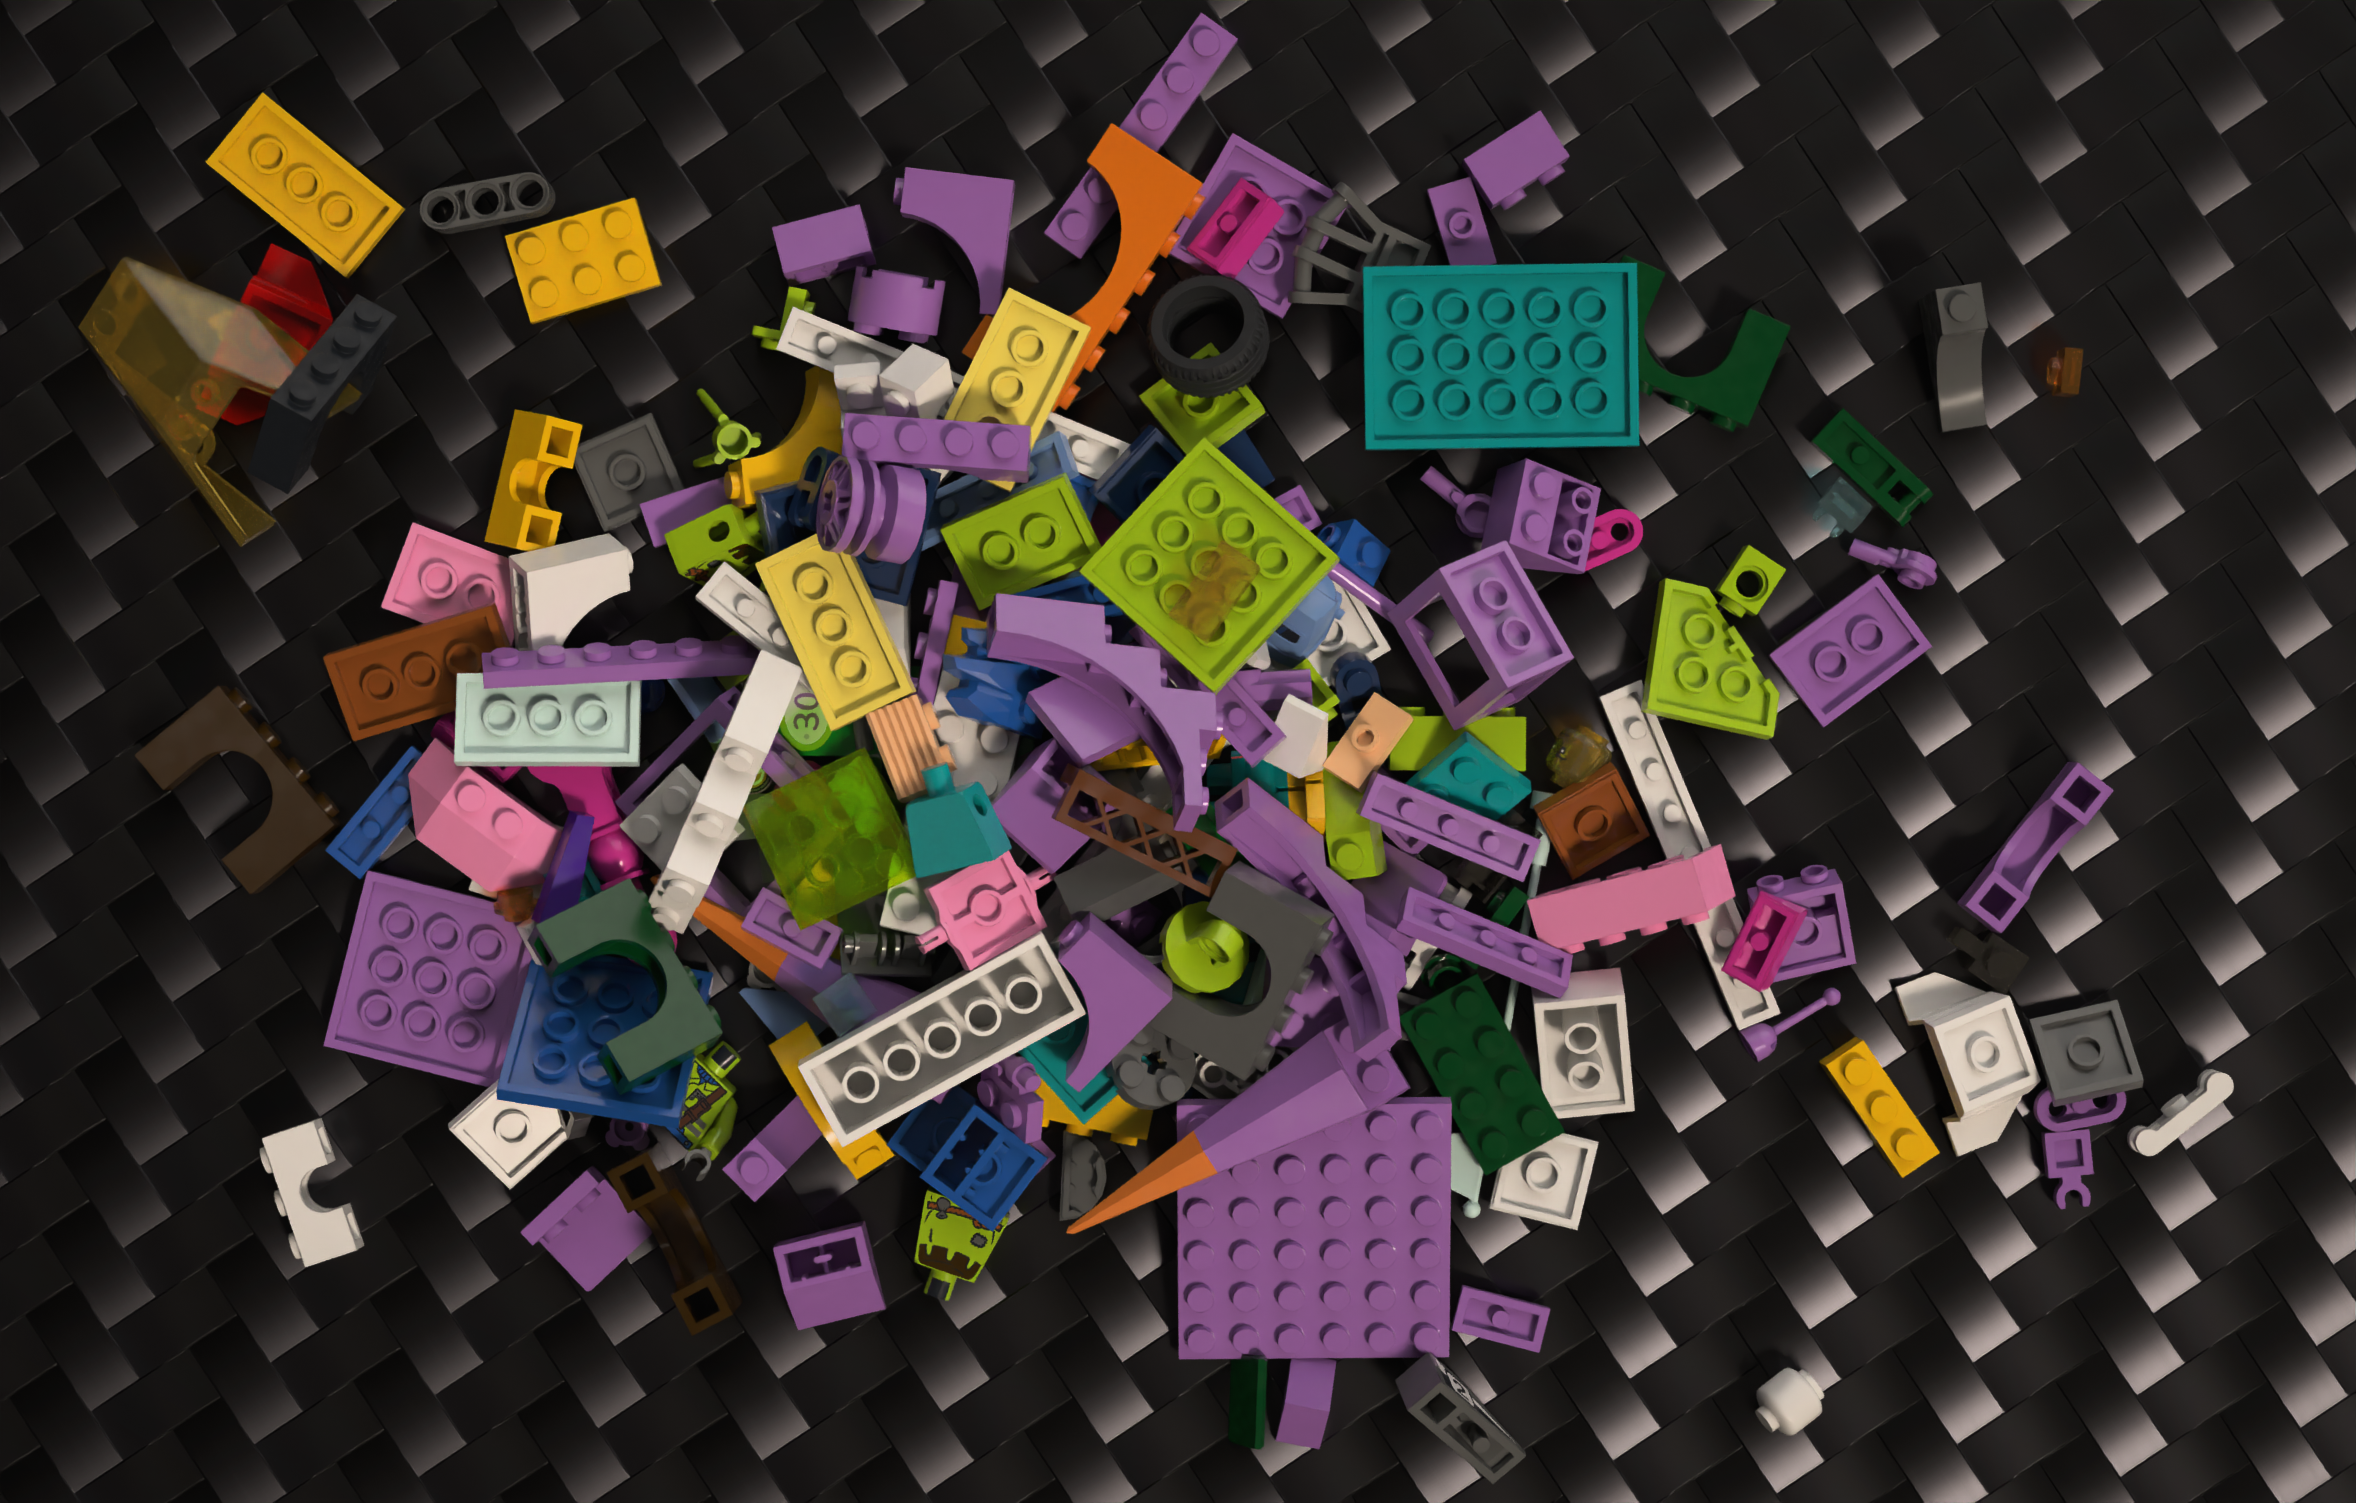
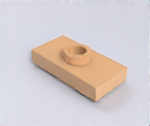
(1368, 742)

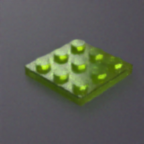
(832, 838)

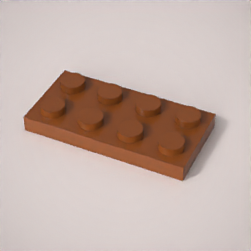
(412, 670)

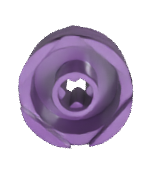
(895, 303)

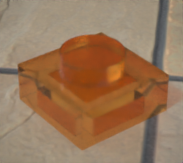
(2065, 372)

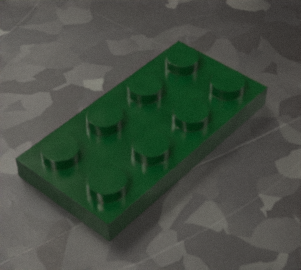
(1482, 1072)

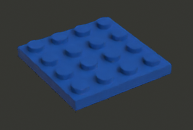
(566, 1025)

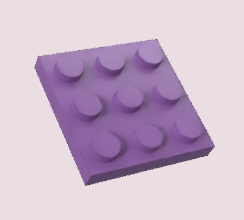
(1271, 267)

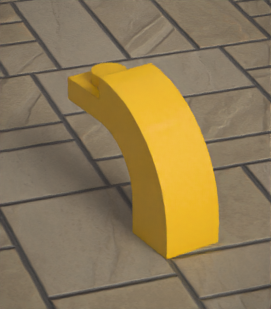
(860, 1155)

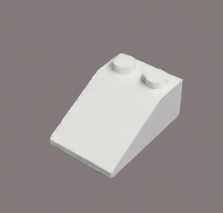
(1585, 1045)

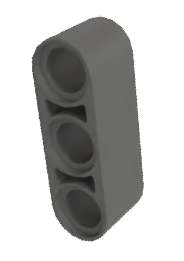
(466, 196)

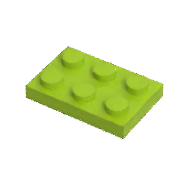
(1021, 540)

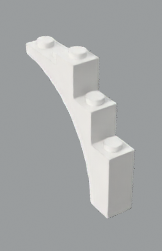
(723, 791)

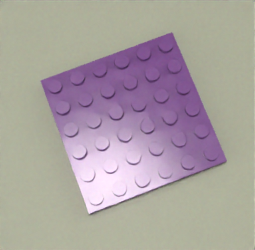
(1322, 1241)

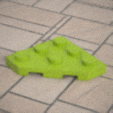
(1703, 667)

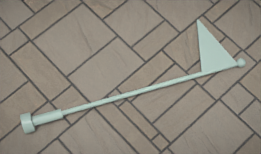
(1465, 1169)

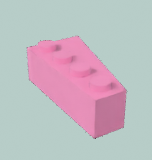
(1632, 901)

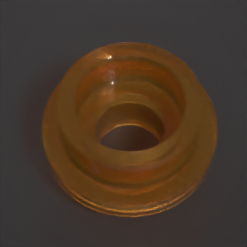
(515, 904)

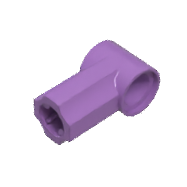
(1272, 687)

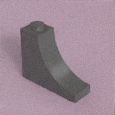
(1953, 337)

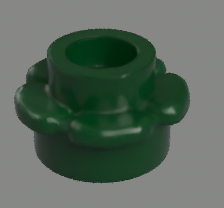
(1442, 972)

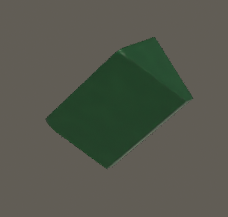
(1248, 1401)

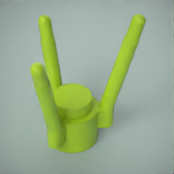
(728, 438)

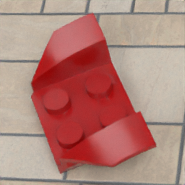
(294, 300)

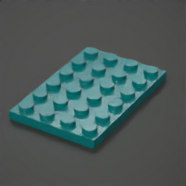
(1500, 356)

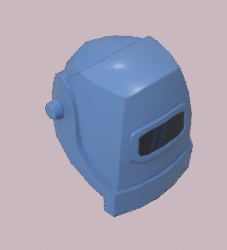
(1306, 625)

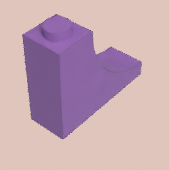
(971, 213)
(1119, 992)
(773, 1150)

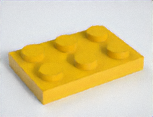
(583, 260)

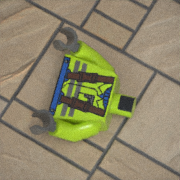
(708, 1108)

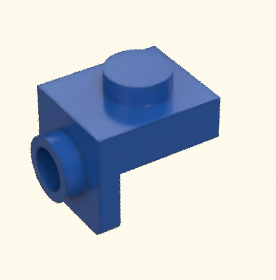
(1356, 548)

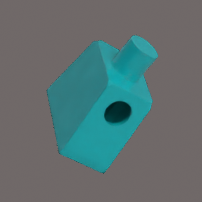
(952, 825)

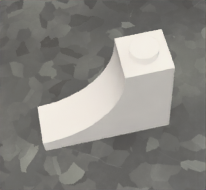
(562, 584)

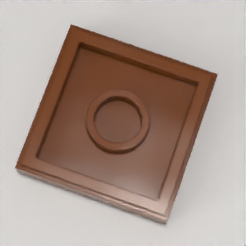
(1591, 821)

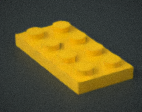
(305, 185)

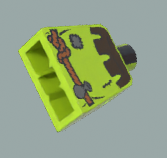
(716, 538)
(952, 1244)

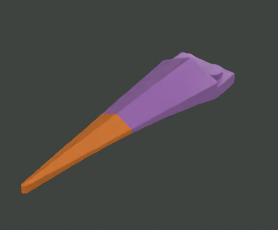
(794, 975)
(1299, 1097)

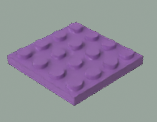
(429, 980)

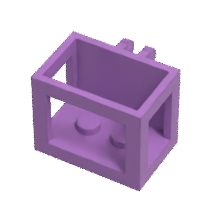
(1501, 623)

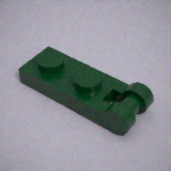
(1870, 466)

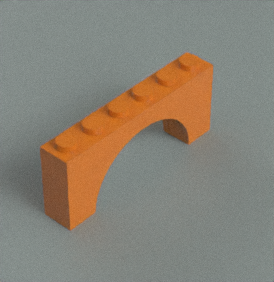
(1151, 204)

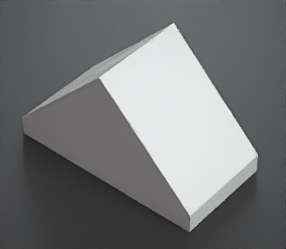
(1306, 740)

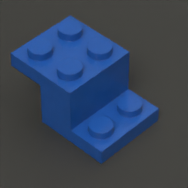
(968, 1155)

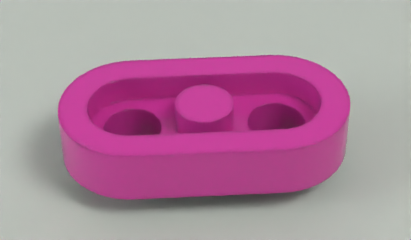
(1604, 546)

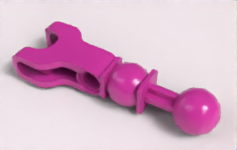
(611, 850)

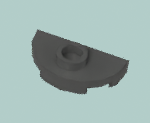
(1082, 1176)

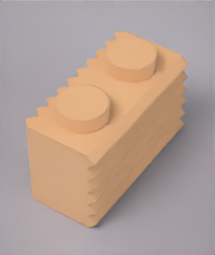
(908, 744)

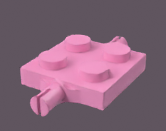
(985, 909)

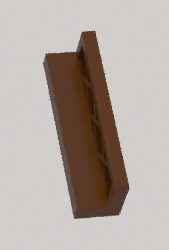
(1142, 812)

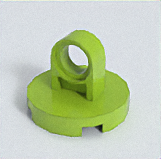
(1203, 950)

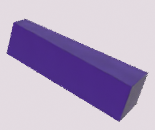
(567, 869)

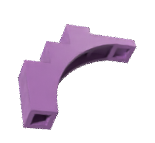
(1077, 645)

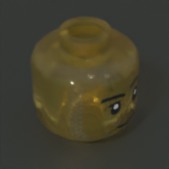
(1577, 755)

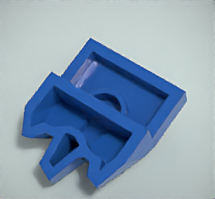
(994, 688)

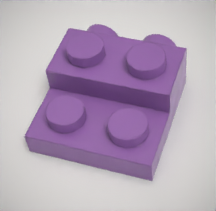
(1825, 933)

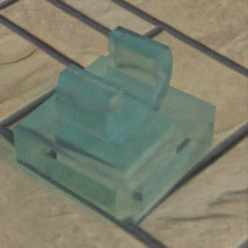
(1844, 505)
(845, 1004)

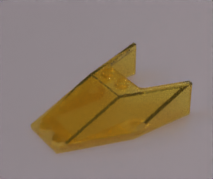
(182, 362)

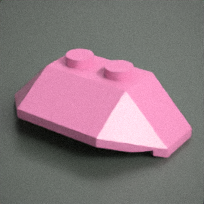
(479, 823)

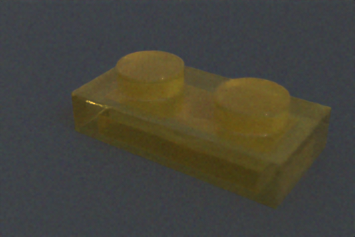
(1214, 591)

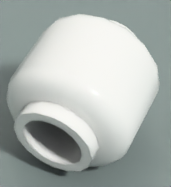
(1789, 1401)

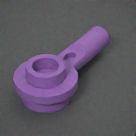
(1470, 509)
(1911, 566)

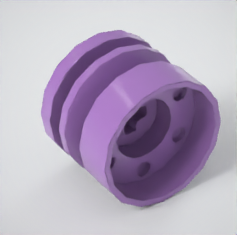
(871, 509)

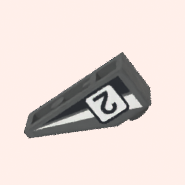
(1458, 1417)

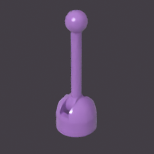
(1761, 1038)

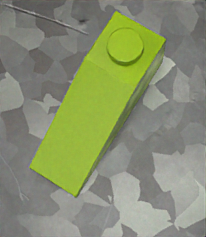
(1352, 840)

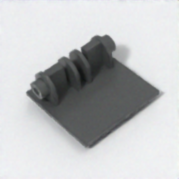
(878, 950)

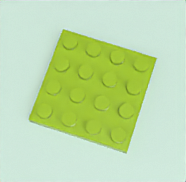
(1173, 536)

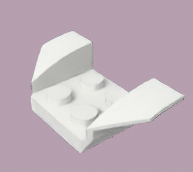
(1977, 1051)

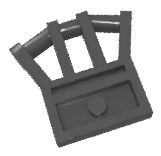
(1383, 248)

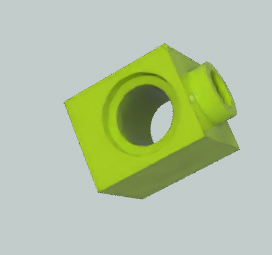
(1763, 568)

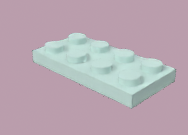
(547, 724)

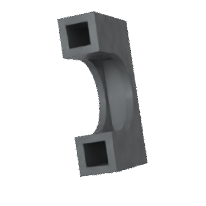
(1112, 879)
(1290, 935)

